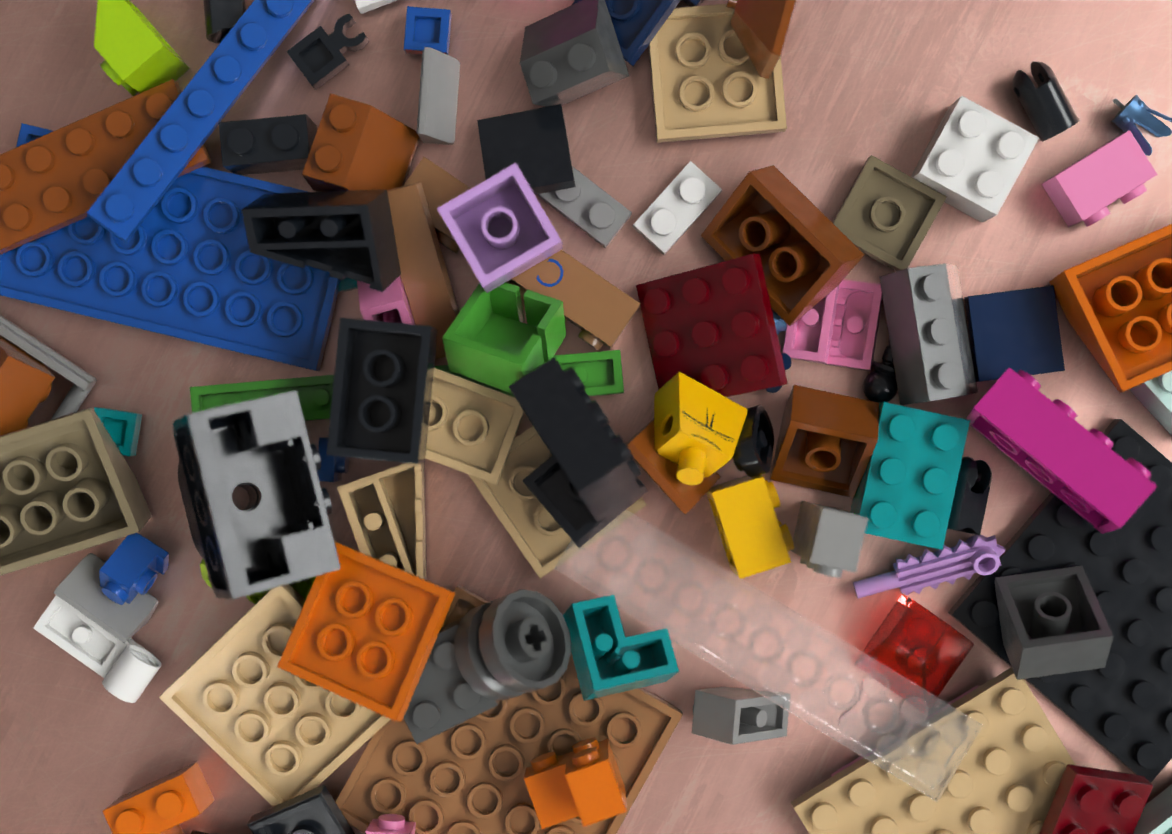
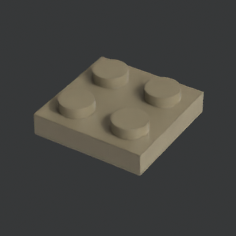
(888, 213)

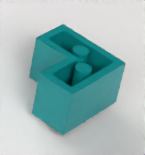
(607, 659)

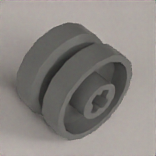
(512, 645)

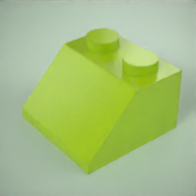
(133, 48)

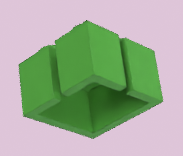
(493, 342)

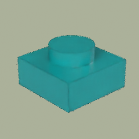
(122, 427)

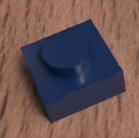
(331, 466)

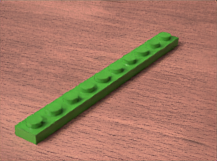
(597, 370)

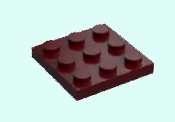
(714, 327)

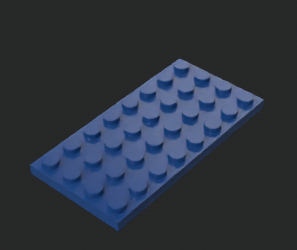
(182, 273)

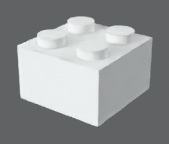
(974, 159)

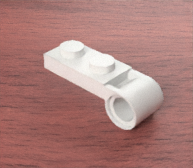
(124, 666)

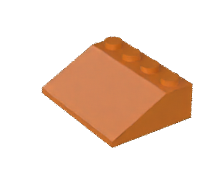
(1124, 308)

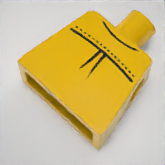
(695, 427)

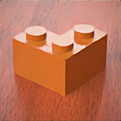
(576, 784)
(161, 804)

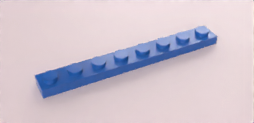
(195, 115)

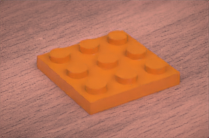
(367, 632)

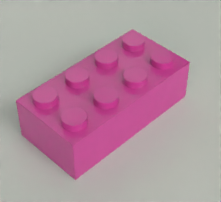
(1061, 452)

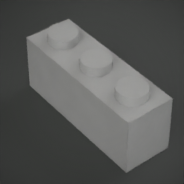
(828, 538)

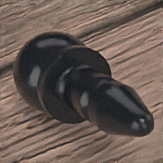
(881, 383)

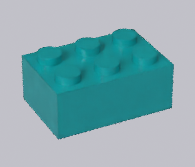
(912, 475)

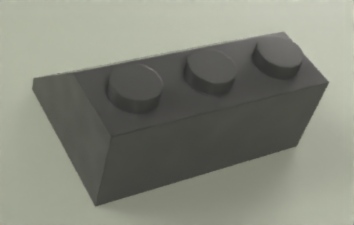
(928, 333)

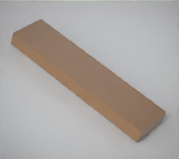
(422, 262)

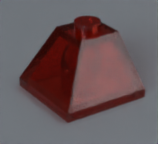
(918, 645)

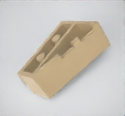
(390, 516)

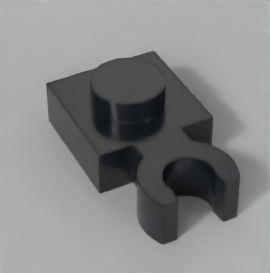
(321, 55)

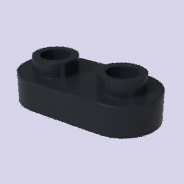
(755, 443)

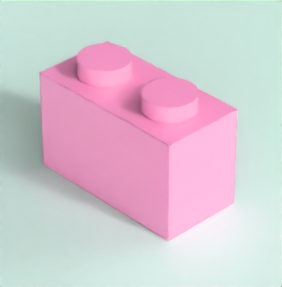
(1099, 180)

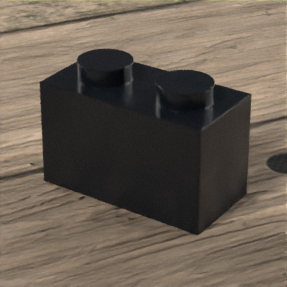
(266, 144)

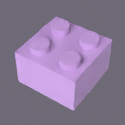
(501, 227)

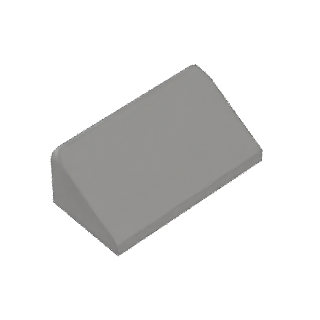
(438, 97)
(84, 593)

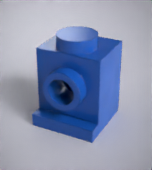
(132, 569)

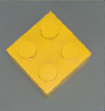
(749, 525)

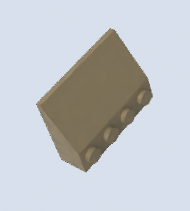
(64, 491)

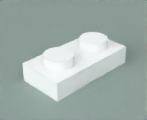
(677, 208)

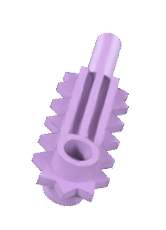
(932, 568)

